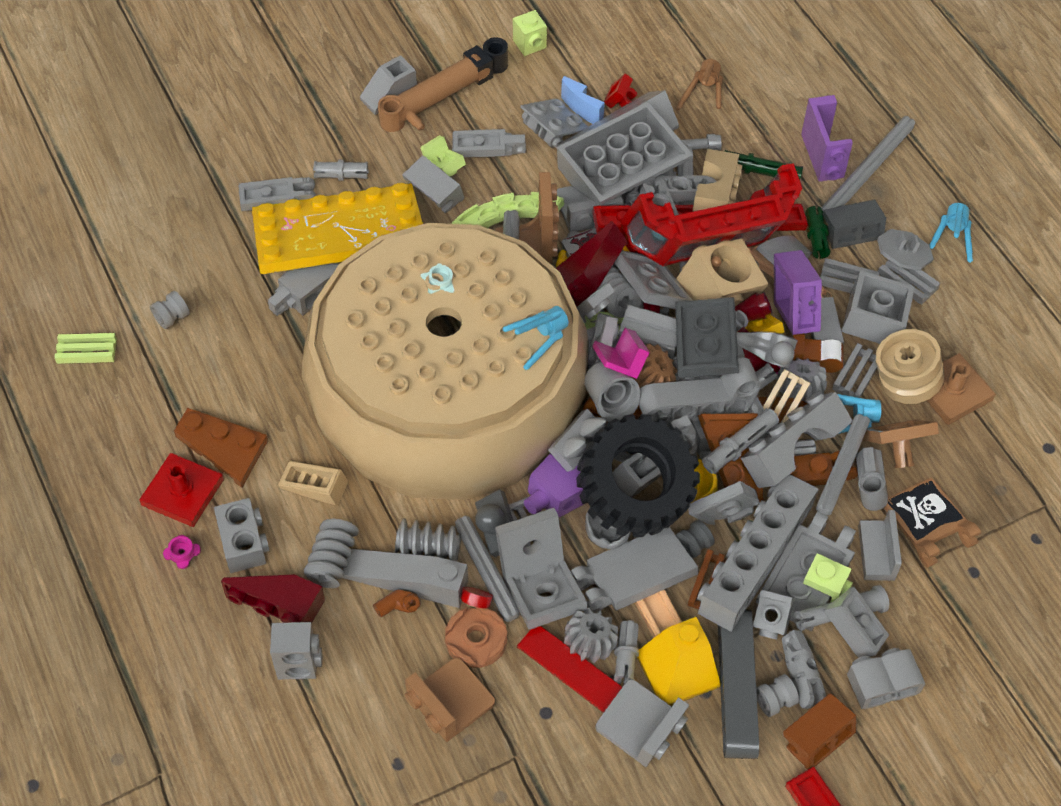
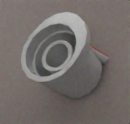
(612, 392)

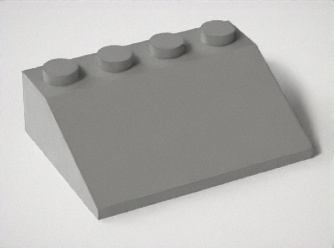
(621, 154)

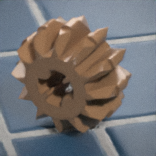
(657, 367)

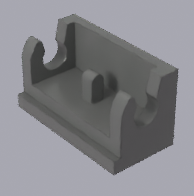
(854, 223)

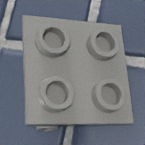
(551, 121)

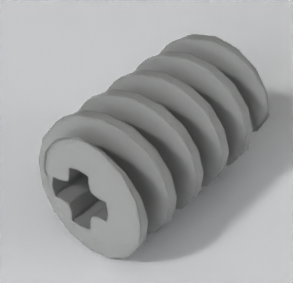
(623, 295)
(427, 541)
(330, 552)

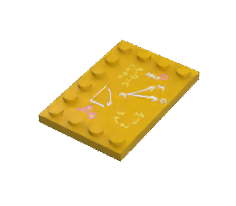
(330, 226)

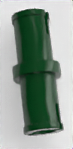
(817, 232)

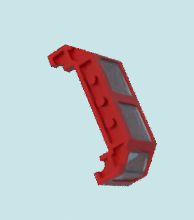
(672, 237)

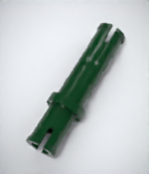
(761, 165)

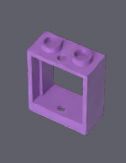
(794, 288)

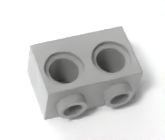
(239, 535)
(295, 650)

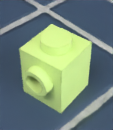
(529, 33)

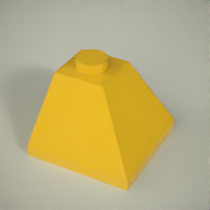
(679, 662)

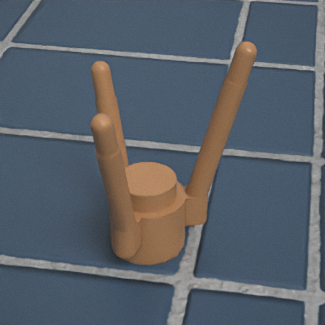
(708, 75)

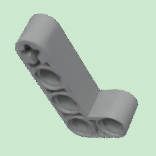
(721, 395)

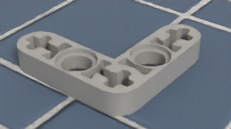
(667, 193)

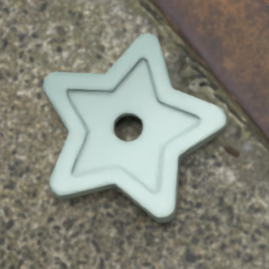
(447, 275)

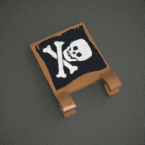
(929, 516)

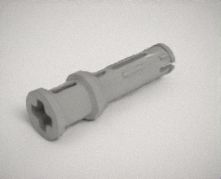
(875, 598)

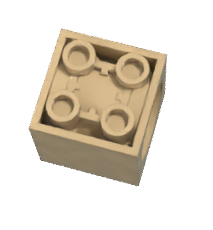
(735, 277)

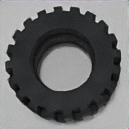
(664, 449)

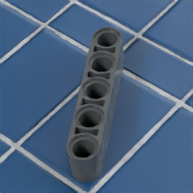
(738, 690)

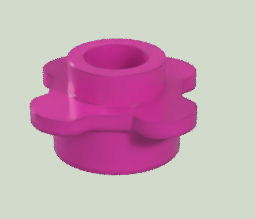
(181, 543)

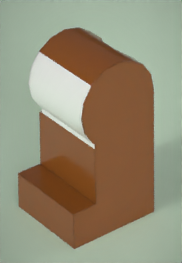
(827, 352)

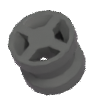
(696, 538)

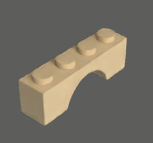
(727, 172)

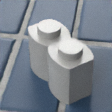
(885, 678)

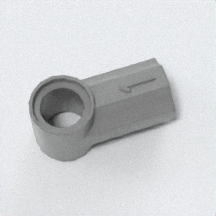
(871, 478)

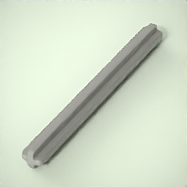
(870, 164)

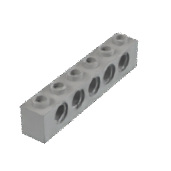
(756, 552)

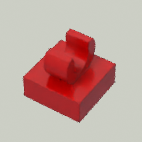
(620, 92)

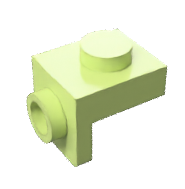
(442, 157)
(828, 577)

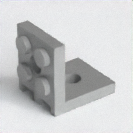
(538, 569)

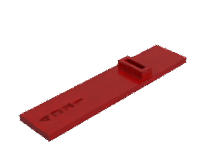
(569, 668)

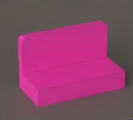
(626, 357)

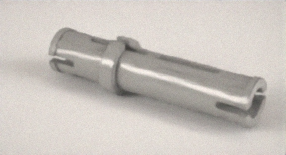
(732, 447)

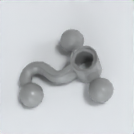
(769, 346)

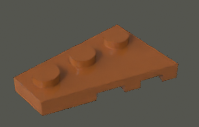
(720, 426)
(223, 443)

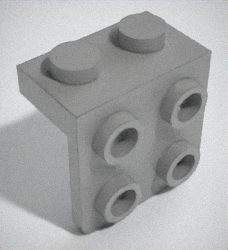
(578, 208)
(641, 722)

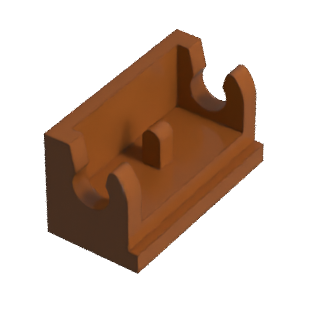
(820, 731)

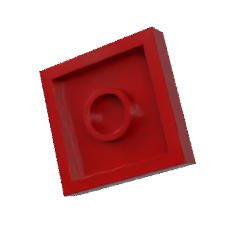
(181, 489)

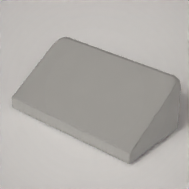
(857, 623)

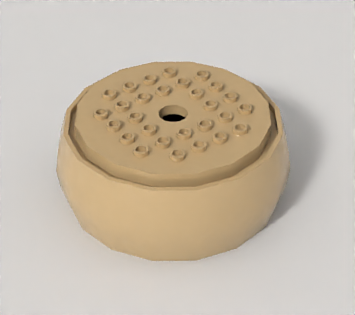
(431, 408)

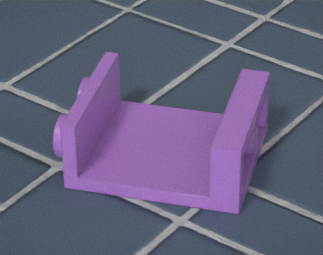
(827, 157)

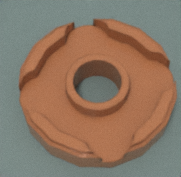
(480, 653)

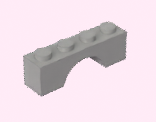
(773, 457)

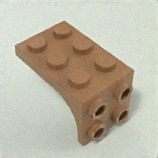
(543, 228)

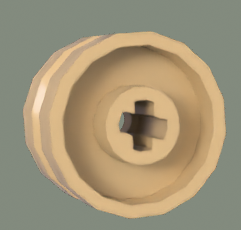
(910, 366)

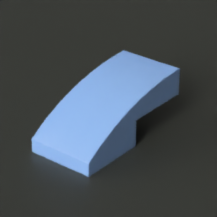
(583, 105)

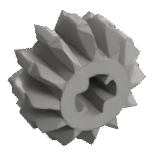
(808, 371)
(591, 635)

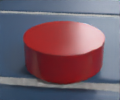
(476, 597)

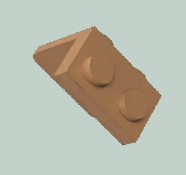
(449, 698)

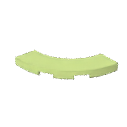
(493, 211)

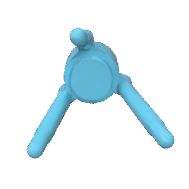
(956, 220)
(548, 323)
(865, 407)

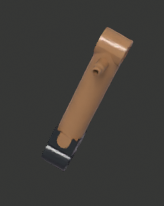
(476, 66)

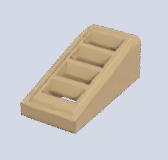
(330, 490)

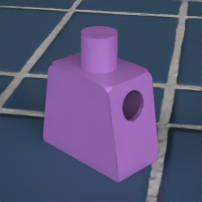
(553, 488)

